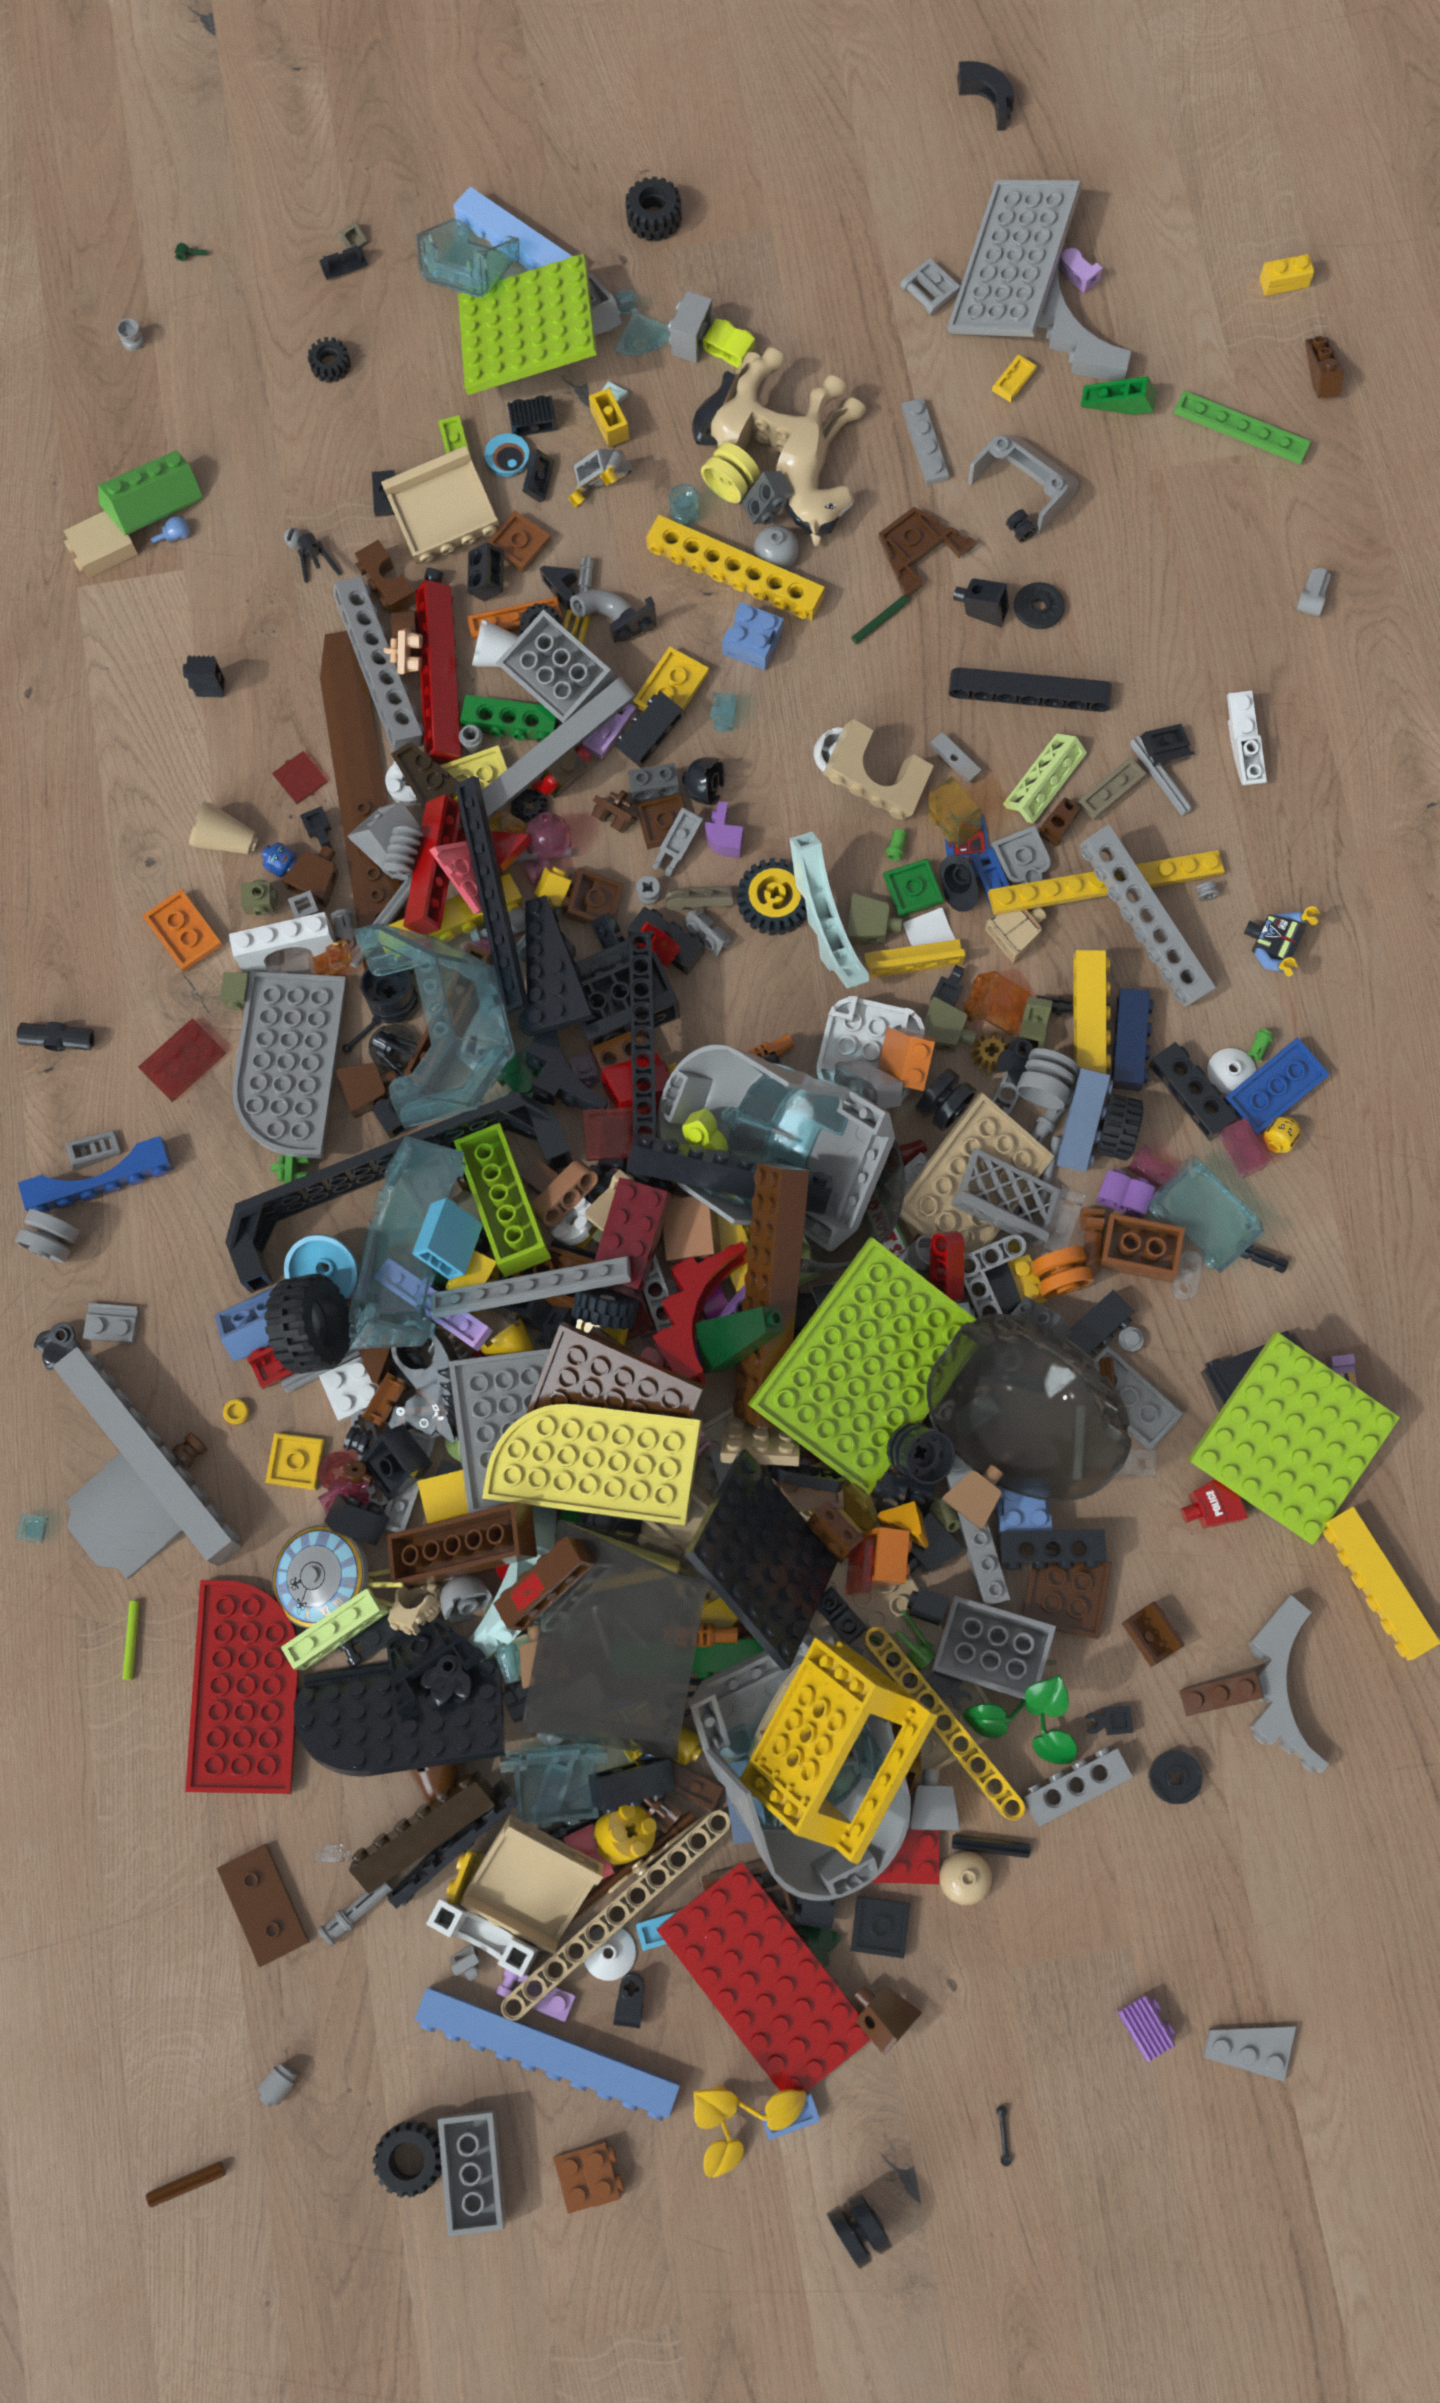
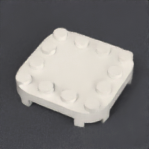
(858, 1031)

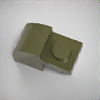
(1035, 1021)

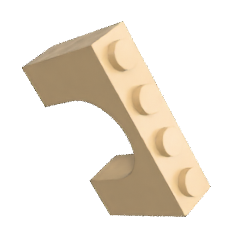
(847, 769)

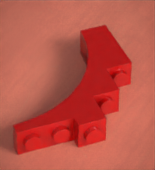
(683, 1309)

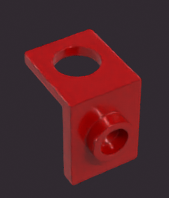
(662, 943)

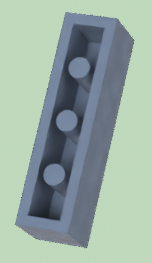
(1083, 1120)

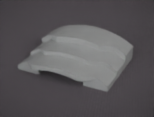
(120, 1519)

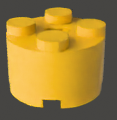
(624, 1835)

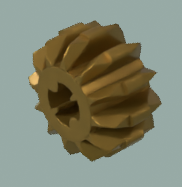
(981, 1052)

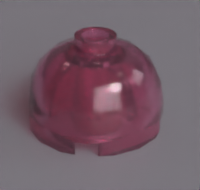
(548, 835)

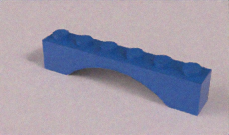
(144, 1161)

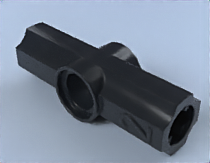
(55, 1036)

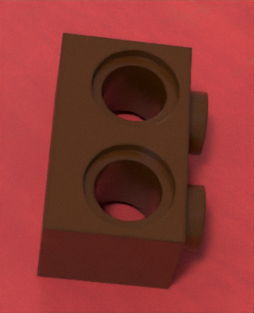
(614, 1048)

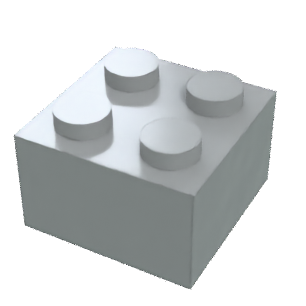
(690, 326)

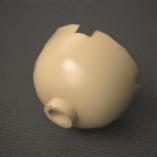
(965, 1877)

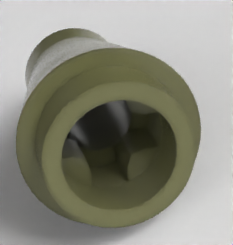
(944, 1514)

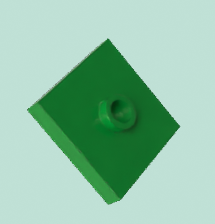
(913, 888)

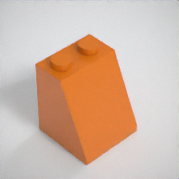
(907, 1057)

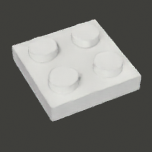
(348, 1388)

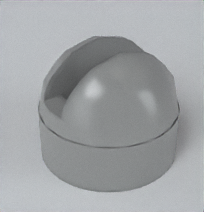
(295, 535)

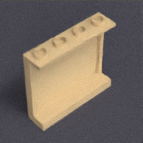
(441, 505)
(531, 1884)

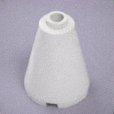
(491, 644)

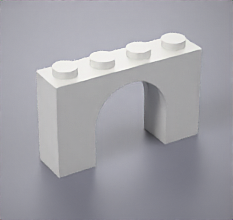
(254, 944)
(513, 1953)

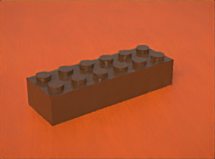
(462, 1545)

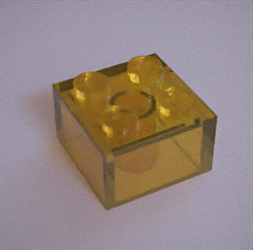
(954, 812)

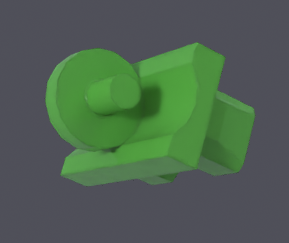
(288, 1168)

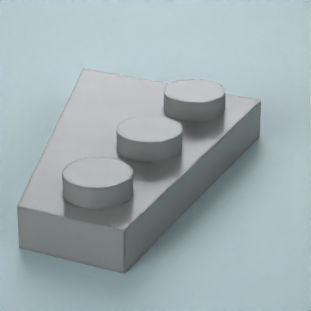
(1252, 2049)

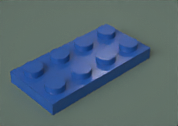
(1277, 1085)

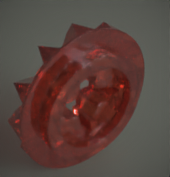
(332, 1461)

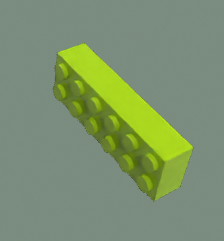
(502, 1200)

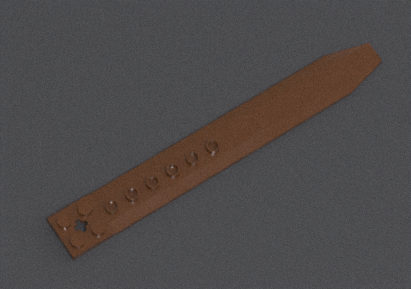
(355, 770)

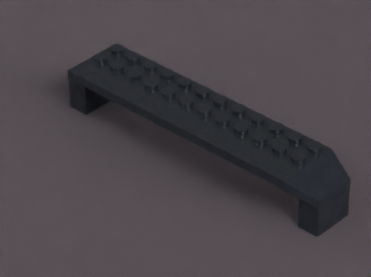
(257, 1216)

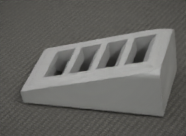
(87, 1160)

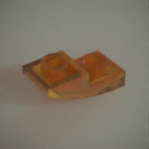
(334, 959)

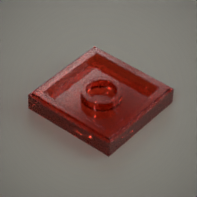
(860, 1568)

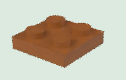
(520, 540)

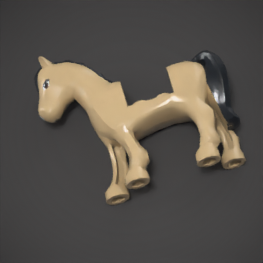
(737, 416)

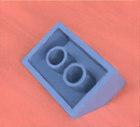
(244, 1326)

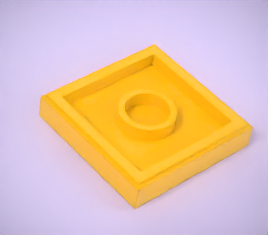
(295, 1461)

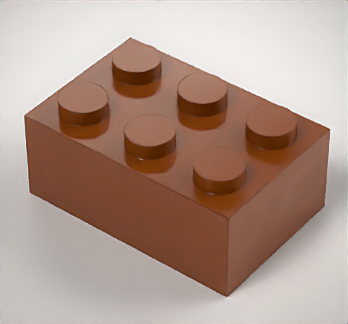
(1141, 1247)

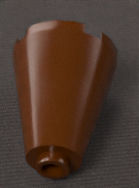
(435, 1779)

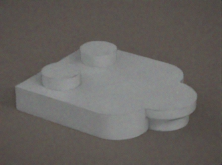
(1022, 856)

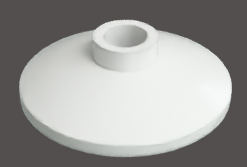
(1219, 1073)
(622, 1959)

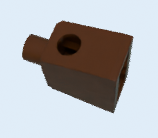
(313, 874)
(364, 1086)
(885, 2017)

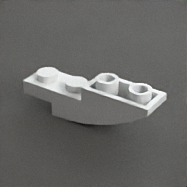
(1245, 738)

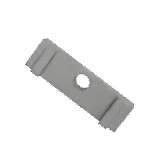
(963, 766)

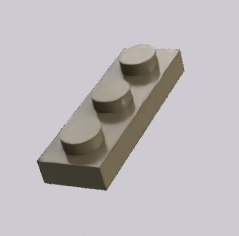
(1111, 788)

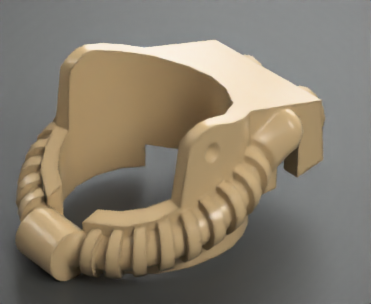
(408, 1619)

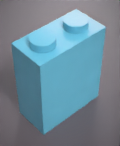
(447, 1238)

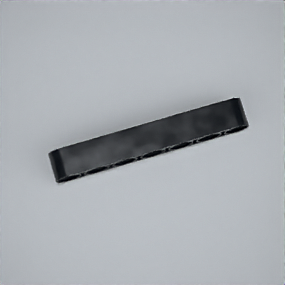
(1030, 689)

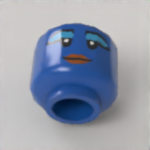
(278, 859)

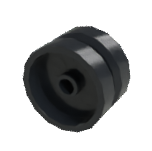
(945, 1099)
(860, 2229)

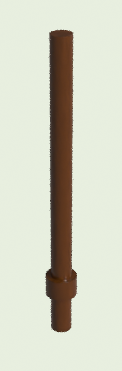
(659, 1842)

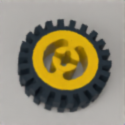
(771, 914)

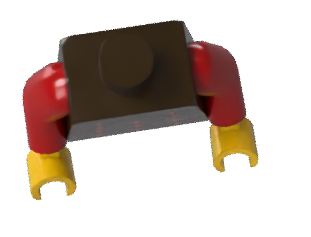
(563, 772)

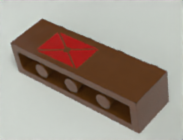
(544, 1583)

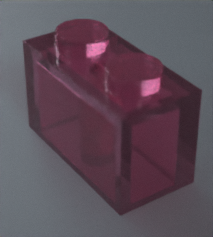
(1243, 1148)

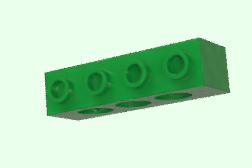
(501, 710)

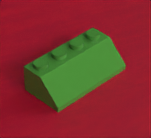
(149, 492)

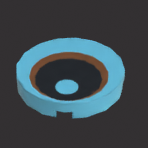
(507, 455)

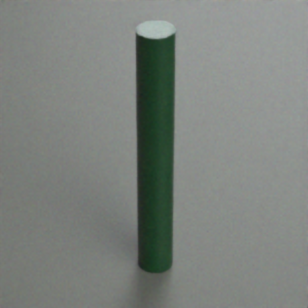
(880, 619)

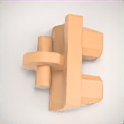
(402, 647)

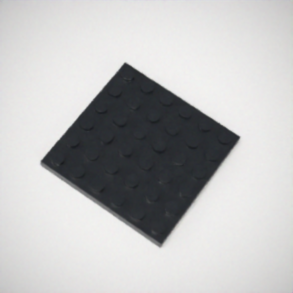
(762, 1559)

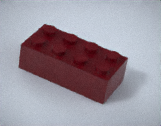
(634, 1227)

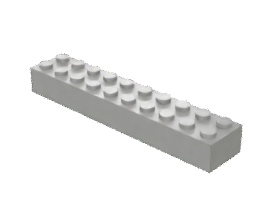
(148, 1457)

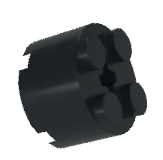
(814, 1913)

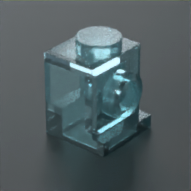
(723, 711)

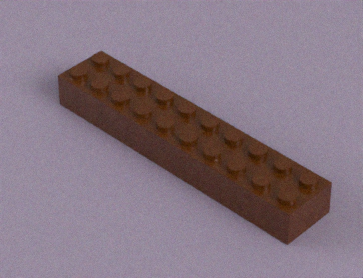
(772, 1272)

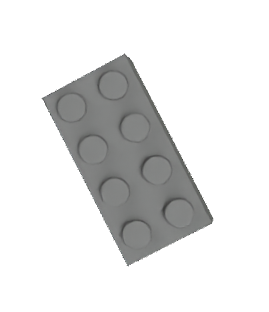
(472, 2172)

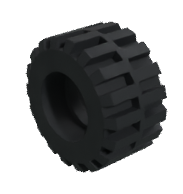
(649, 194)
(1120, 1127)
(385, 2159)

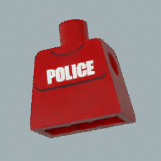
(1214, 1506)

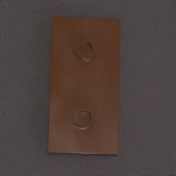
(262, 1905)

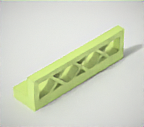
(1050, 777)
(334, 1630)

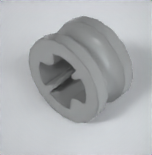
(1207, 891)

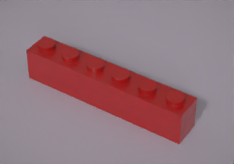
(429, 881)

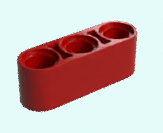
(948, 1264)

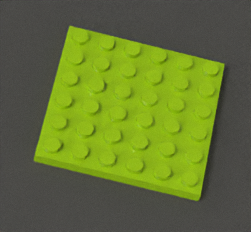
(527, 325)
(1293, 1438)

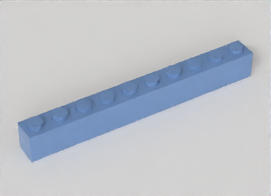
(547, 2052)

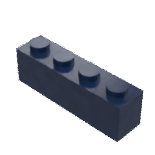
(1130, 1039)

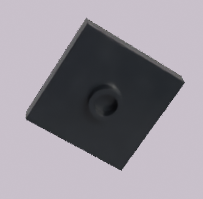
(880, 1927)

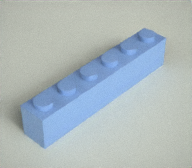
(495, 223)

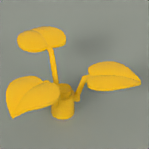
(718, 2104)

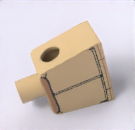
(1016, 931)

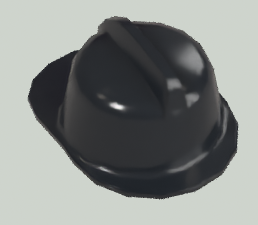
(959, 882)

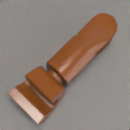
(1092, 1221)

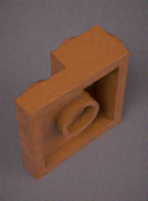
(588, 2176)

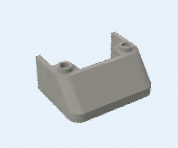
(1056, 481)

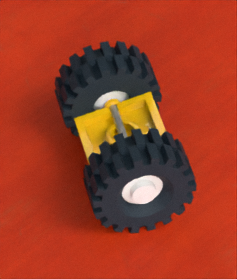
(607, 1310)

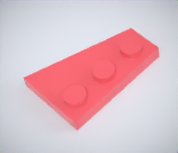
(458, 867)

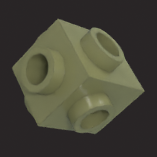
(258, 897)

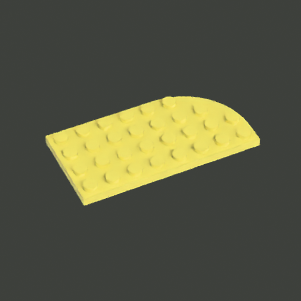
(597, 1463)

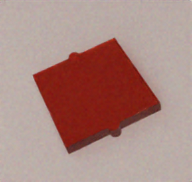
(299, 777)

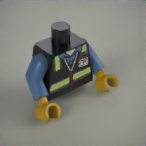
(1279, 938)

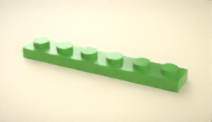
(1242, 427)

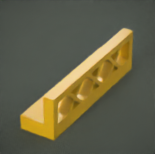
(914, 958)

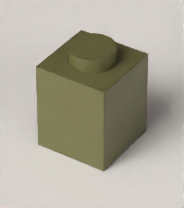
(234, 990)

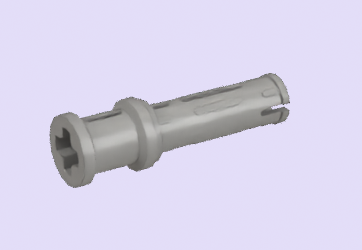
(345, 1919)

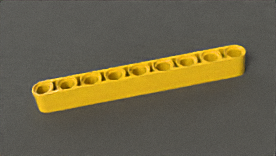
(954, 1730)

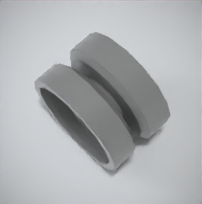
(48, 1233)

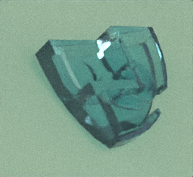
(642, 336)

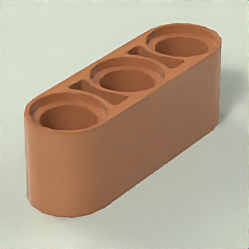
(564, 1193)

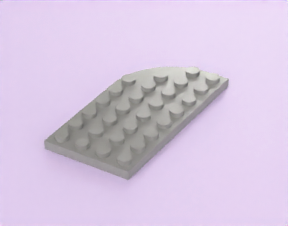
(288, 1060)

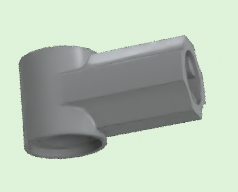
(1313, 596)

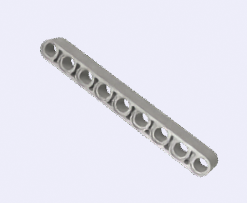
(566, 736)

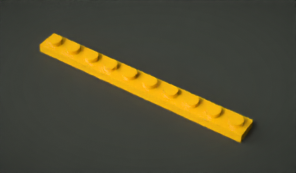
(1087, 885)

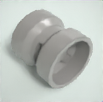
(130, 334)

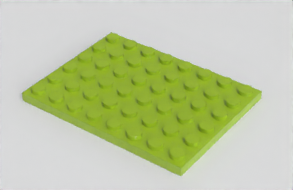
(861, 1365)

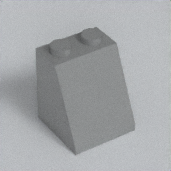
(375, 832)

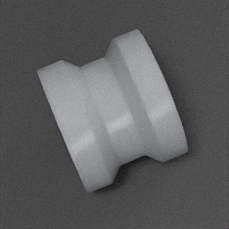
(648, 896)

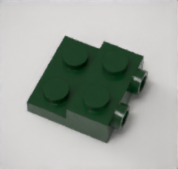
(519, 1075)

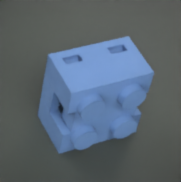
(753, 636)
(1021, 1513)

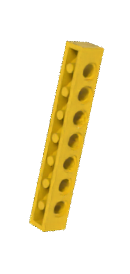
(728, 557)

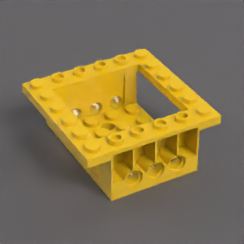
(813, 1737)

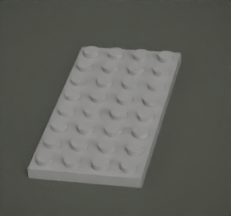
(1014, 257)

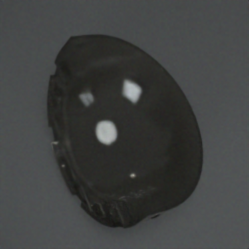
(1029, 1408)

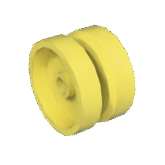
(730, 472)

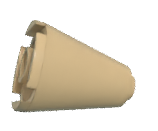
(221, 831)

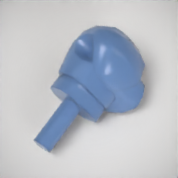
(175, 528)

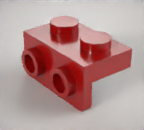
(267, 1367)

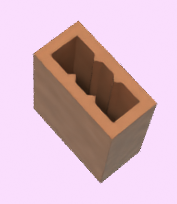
(690, 1230)

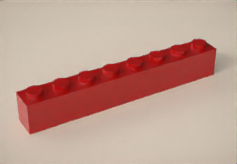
(438, 672)

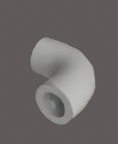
(599, 602)

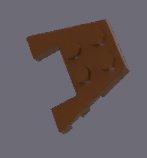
(914, 537)

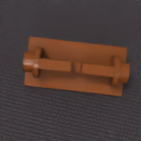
(384, 1399)

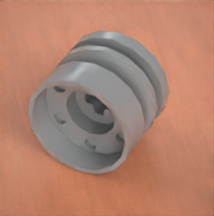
(1047, 1078)

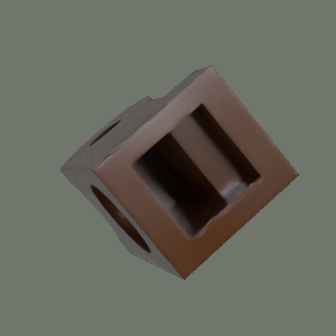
(1059, 821)

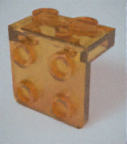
(996, 1002)

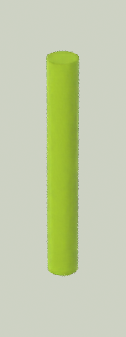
(131, 1636)

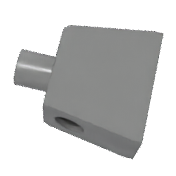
(933, 1805)

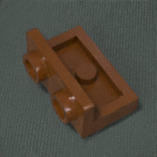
(1153, 1634)

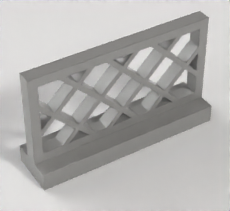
(1005, 1218)

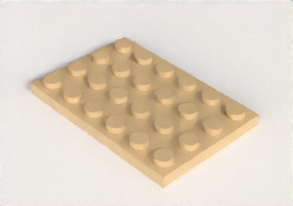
(992, 1131)

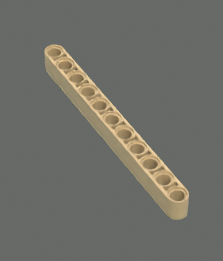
(603, 1918)

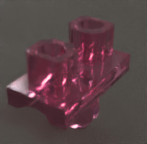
(344, 1489)

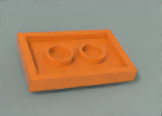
(182, 930)

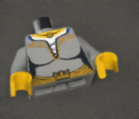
(599, 469)

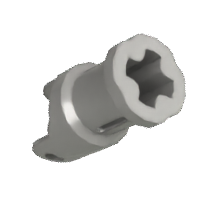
(347, 931)

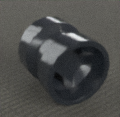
(1021, 525)

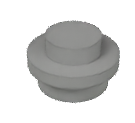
(1130, 1339)

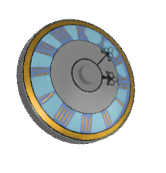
(318, 1574)

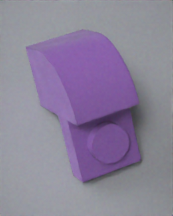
(723, 838)

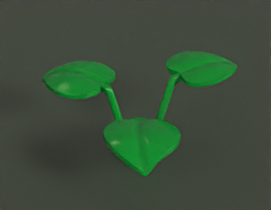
(1041, 1698)

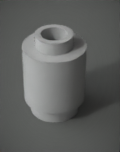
(276, 2085)

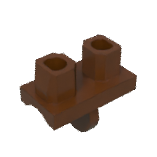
(604, 807)
(662, 1812)

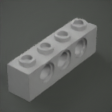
(1115, 1774)

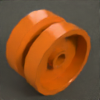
(1062, 1272)

